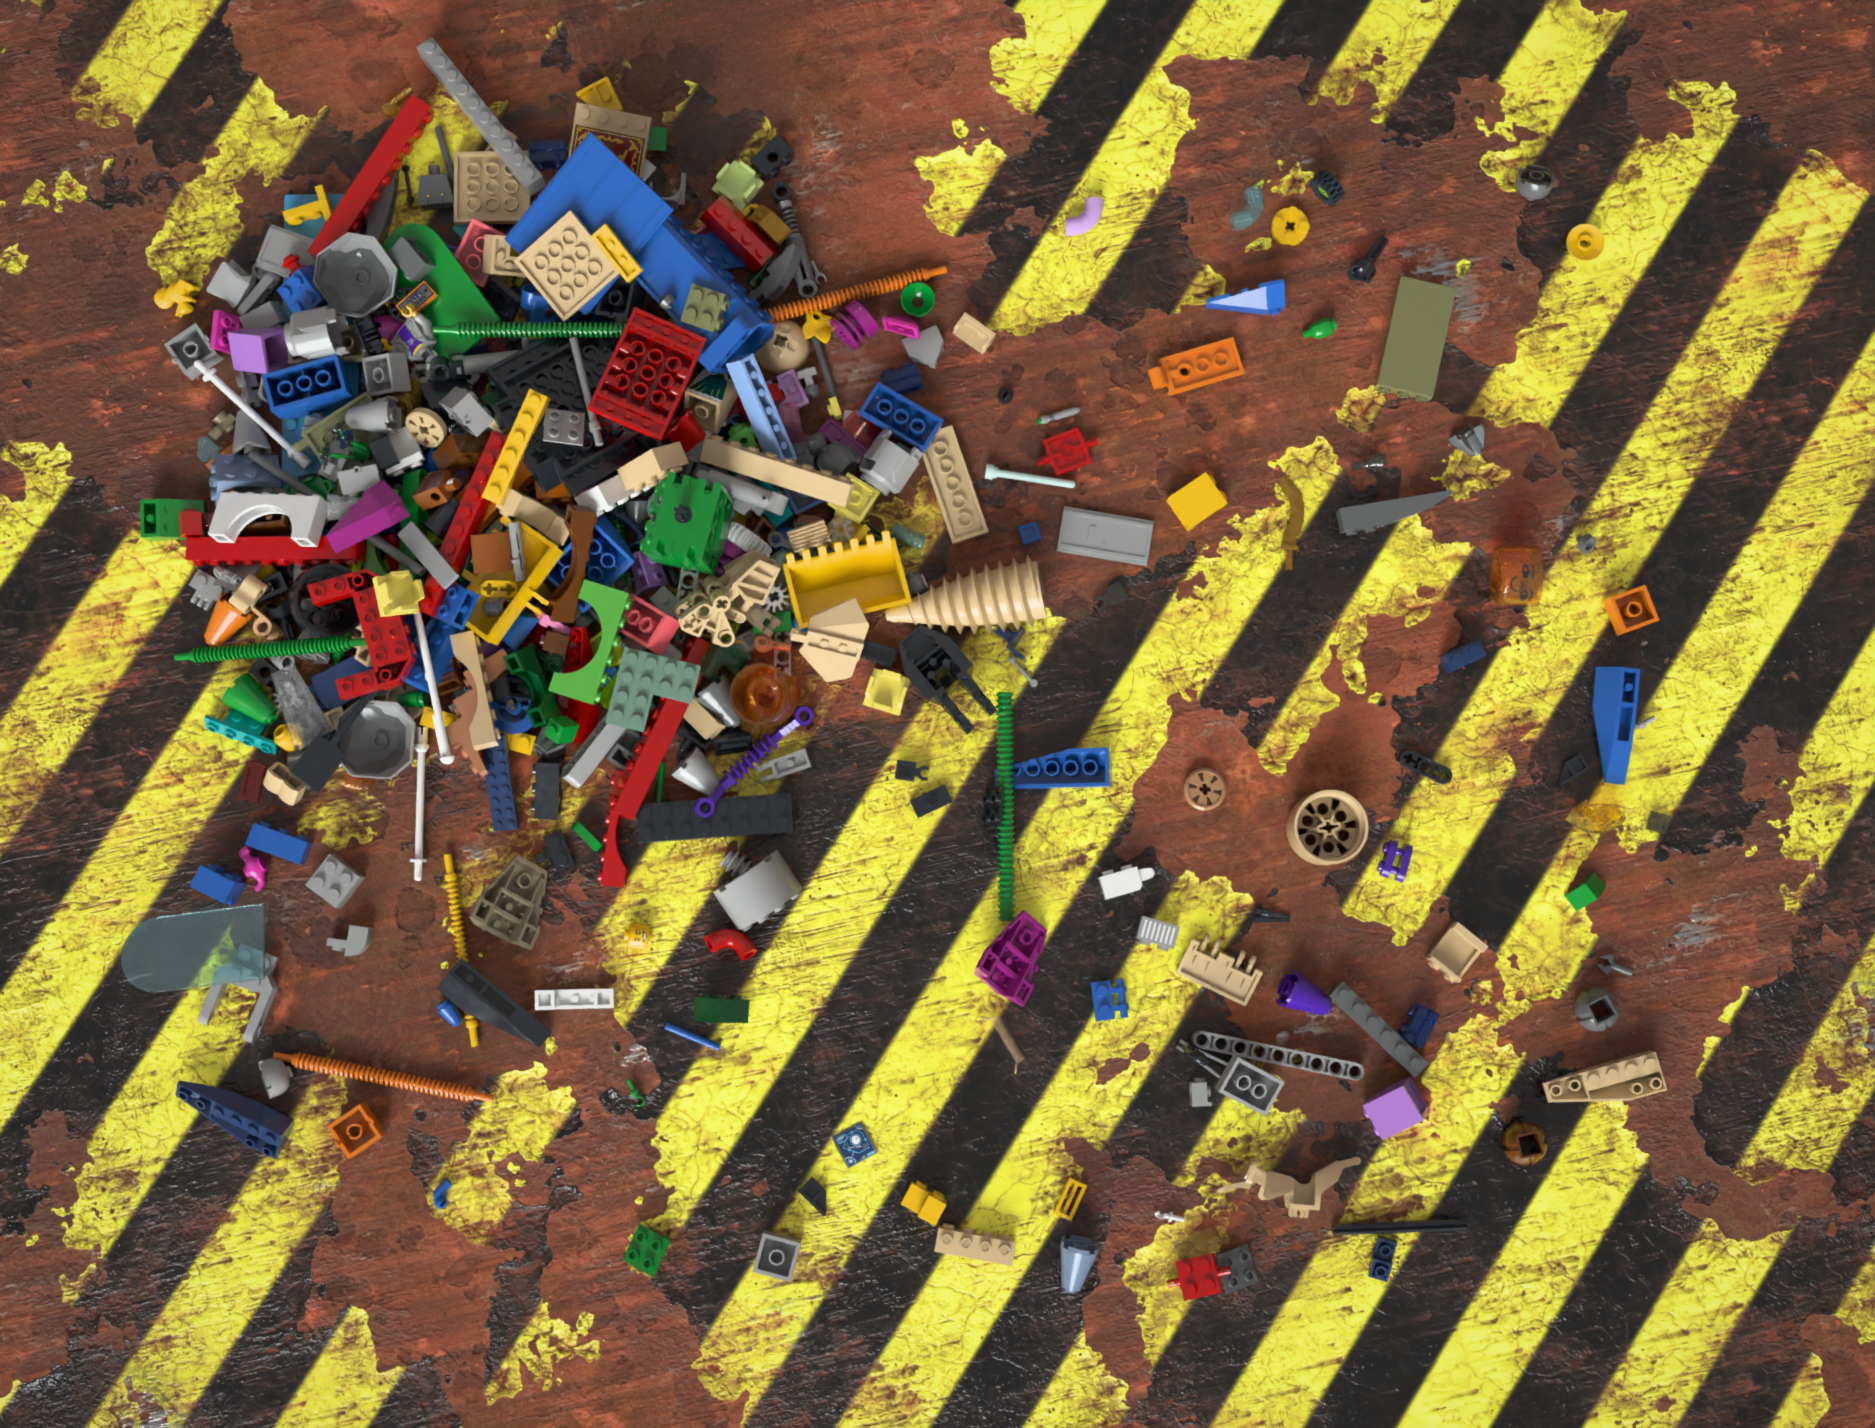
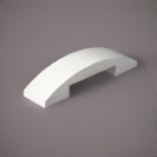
(574, 999)

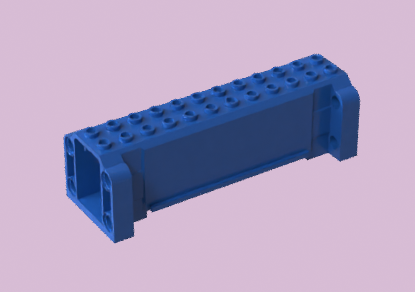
(677, 261)

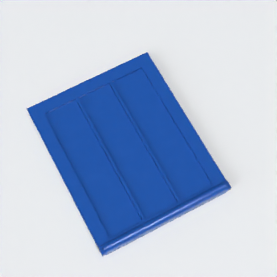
(600, 193)

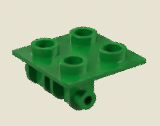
(646, 1250)

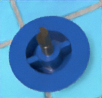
(512, 716)

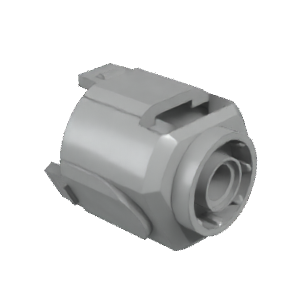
(316, 333)
(888, 464)

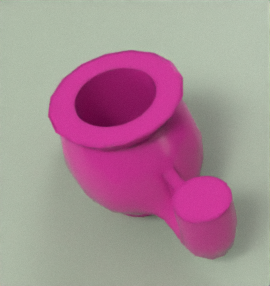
(254, 867)

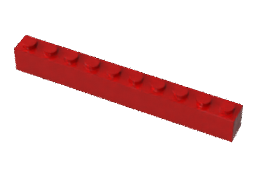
(375, 174)
(465, 523)
(268, 551)
(654, 743)

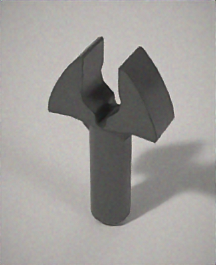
(1613, 966)

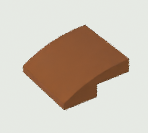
(491, 552)

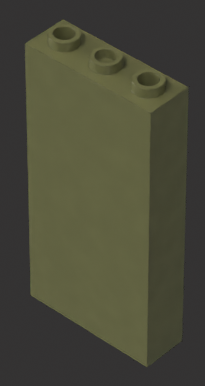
(1414, 339)

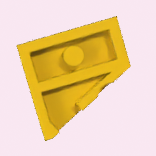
(601, 95)

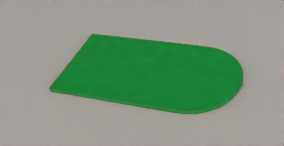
(457, 293)

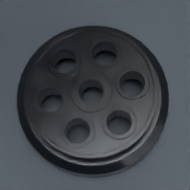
(305, 617)

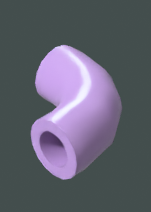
(1087, 219)

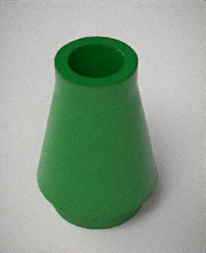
(413, 699)

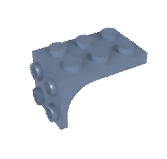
(239, 471)

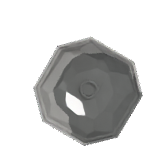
(355, 275)
(378, 741)

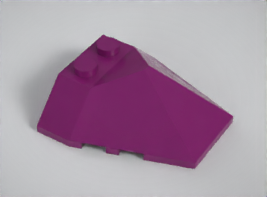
(1012, 959)

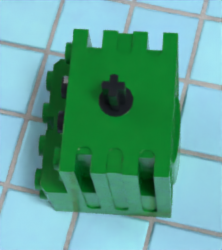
(688, 524)

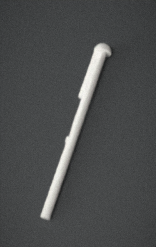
(440, 730)

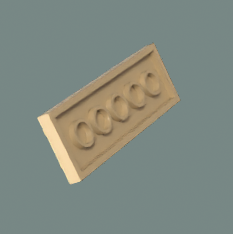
(954, 487)

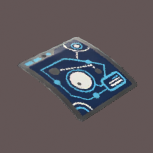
(854, 1144)

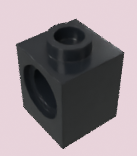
(258, 669)

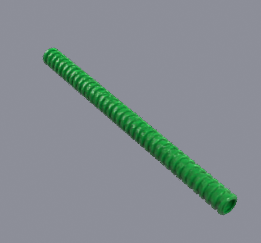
(1006, 830)

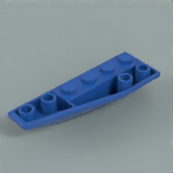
(440, 651)
(1614, 718)

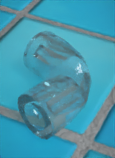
(1252, 211)

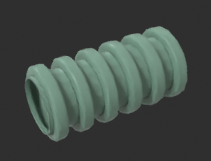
(907, 536)

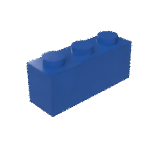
(279, 842)

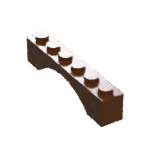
(564, 599)

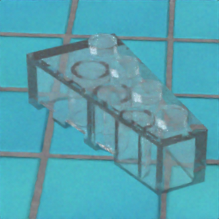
(299, 707)

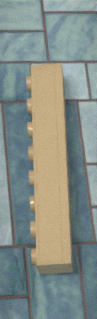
(777, 471)

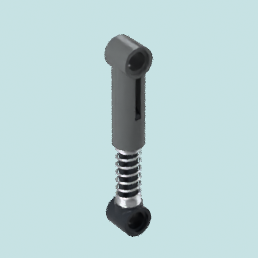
(785, 208)

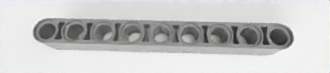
(600, 742)
(1286, 1059)

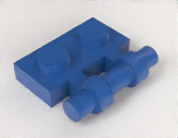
(1103, 999)

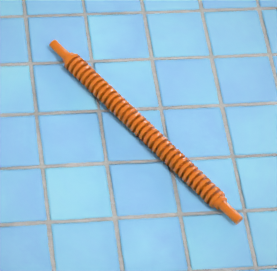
(898, 281)
(383, 1077)

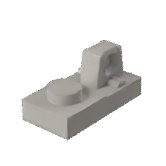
(334, 464)

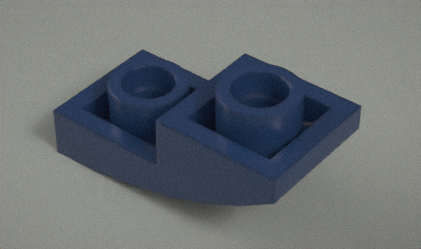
(1382, 1258)

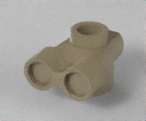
(224, 423)

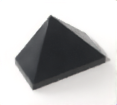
(732, 741)

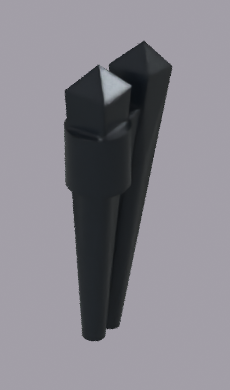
(1269, 916)

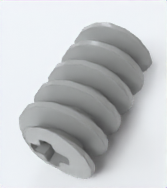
(735, 863)

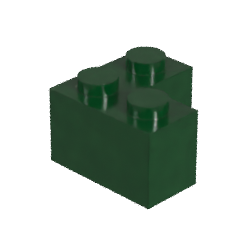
(721, 1009)

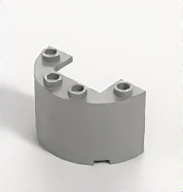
(758, 891)

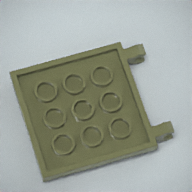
(321, 434)

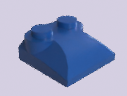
(520, 629)

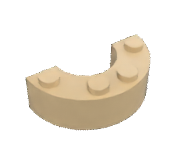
(537, 514)

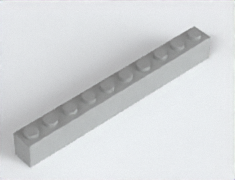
(481, 116)

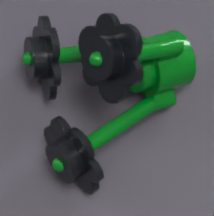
(359, 448)

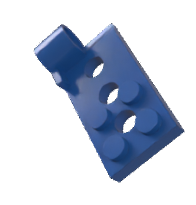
(537, 305)

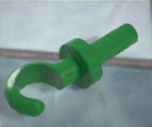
(634, 1092)

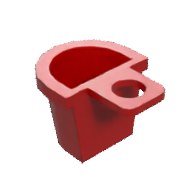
(685, 430)

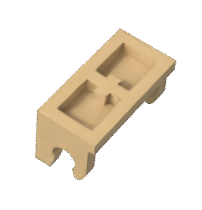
(974, 333)
(703, 720)

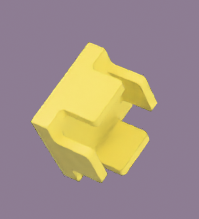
(861, 501)
(398, 593)
(886, 691)

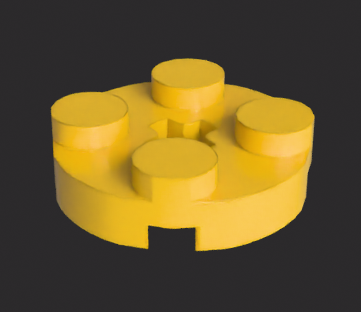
(1293, 216)

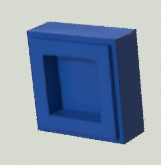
(1029, 533)

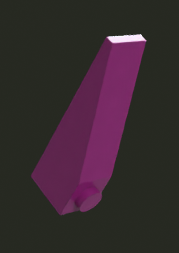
(371, 514)

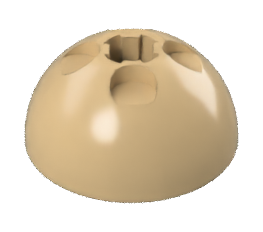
(785, 354)

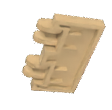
(1218, 972)

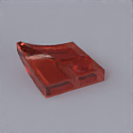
(861, 428)

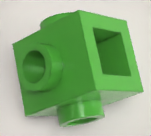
(742, 434)

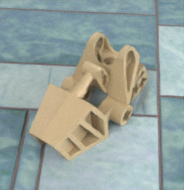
(748, 575)

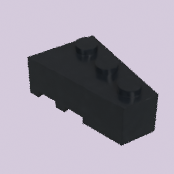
(547, 788)

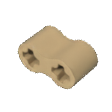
(248, 594)

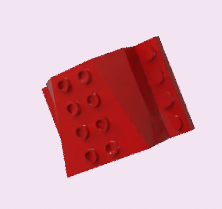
(647, 374)

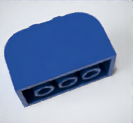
(308, 388)

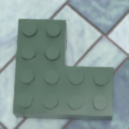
(647, 675)

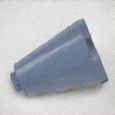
(1076, 1261)

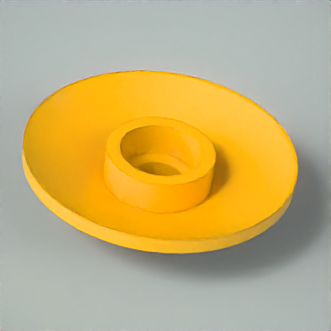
(1590, 236)

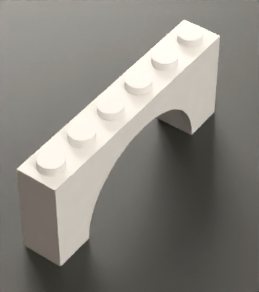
(239, 509)

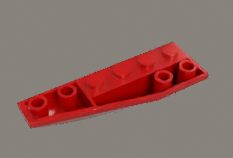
(577, 656)

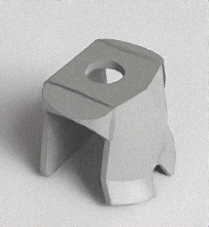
(232, 283)

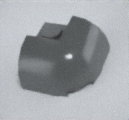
(623, 748)

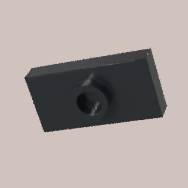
(878, 653)
(931, 801)

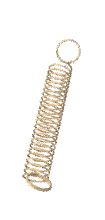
(1005, 1039)

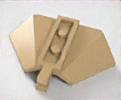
(834, 639)

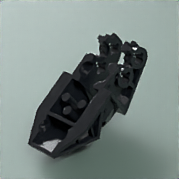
(934, 664)

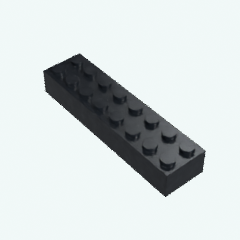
(730, 818)

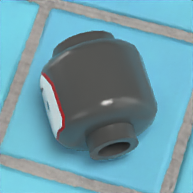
(916, 583)

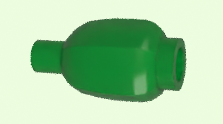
(1320, 328)

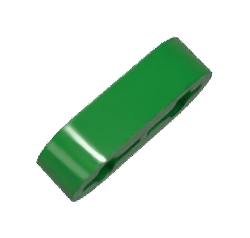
(587, 836)

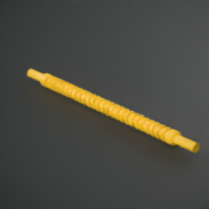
(450, 877)

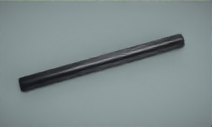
(1399, 1227)

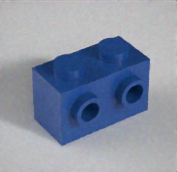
(457, 606)

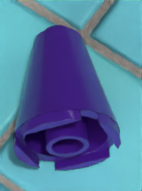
(1302, 995)

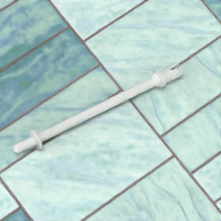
(209, 374)
(421, 747)

